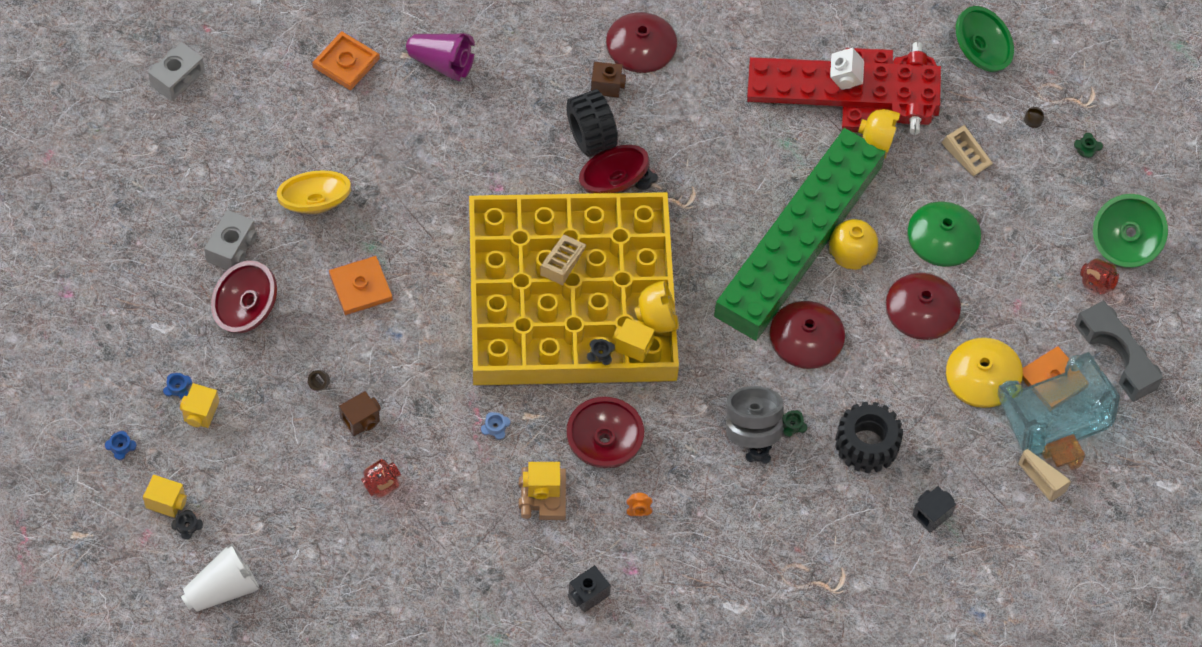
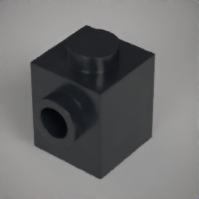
(934, 508)
(588, 589)

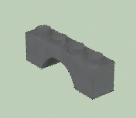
(1101, 326)

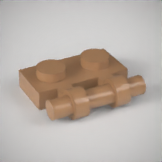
(549, 509)

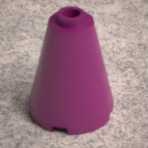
(445, 53)

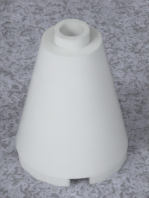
(220, 581)

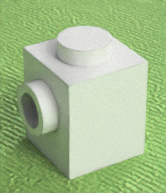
(847, 68)

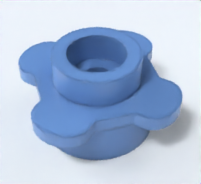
(495, 418)

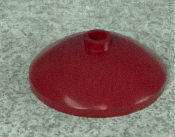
(641, 51)
(614, 169)
(243, 297)
(919, 316)
(803, 345)
(605, 419)

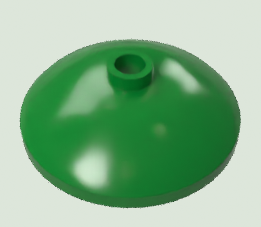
(984, 39)
(1130, 212)
(940, 243)

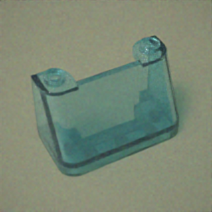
(1068, 404)

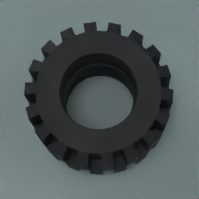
(592, 122)
(871, 419)

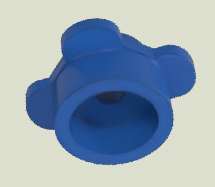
(177, 379)
(120, 438)

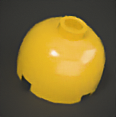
(879, 128)
(853, 244)
(657, 308)

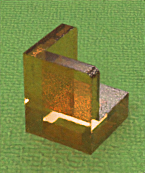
(1064, 452)

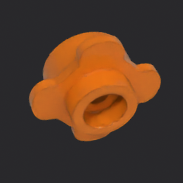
(639, 504)

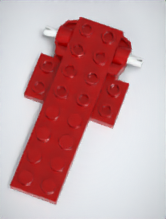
(904, 86)

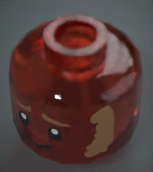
(1099, 276)
(381, 478)

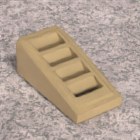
(969, 141)
(554, 273)
(1047, 478)

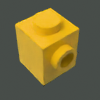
(634, 339)
(199, 405)
(542, 479)
(164, 496)

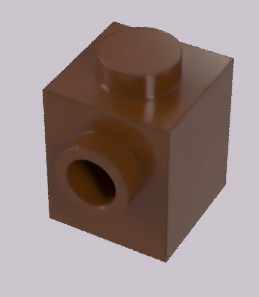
(608, 79)
(360, 413)

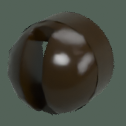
(1034, 117)
(315, 383)

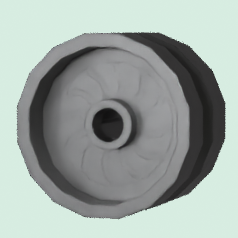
(754, 417)

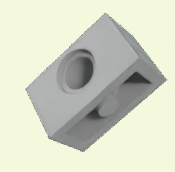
(188, 68)
(230, 228)

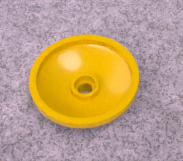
(314, 191)
(980, 384)

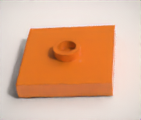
(346, 60)
(360, 285)
(1045, 367)

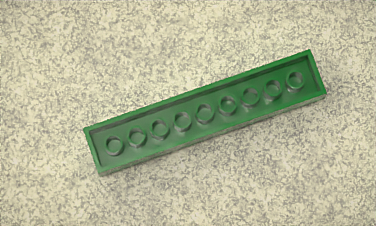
(799, 234)

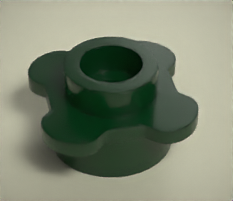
(1085, 150)
(796, 417)

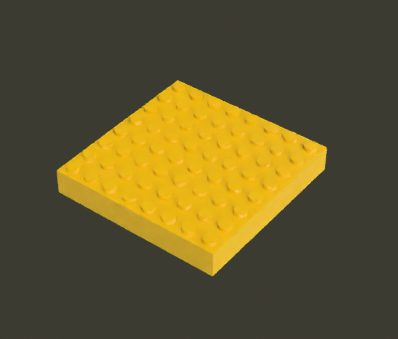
(543, 330)

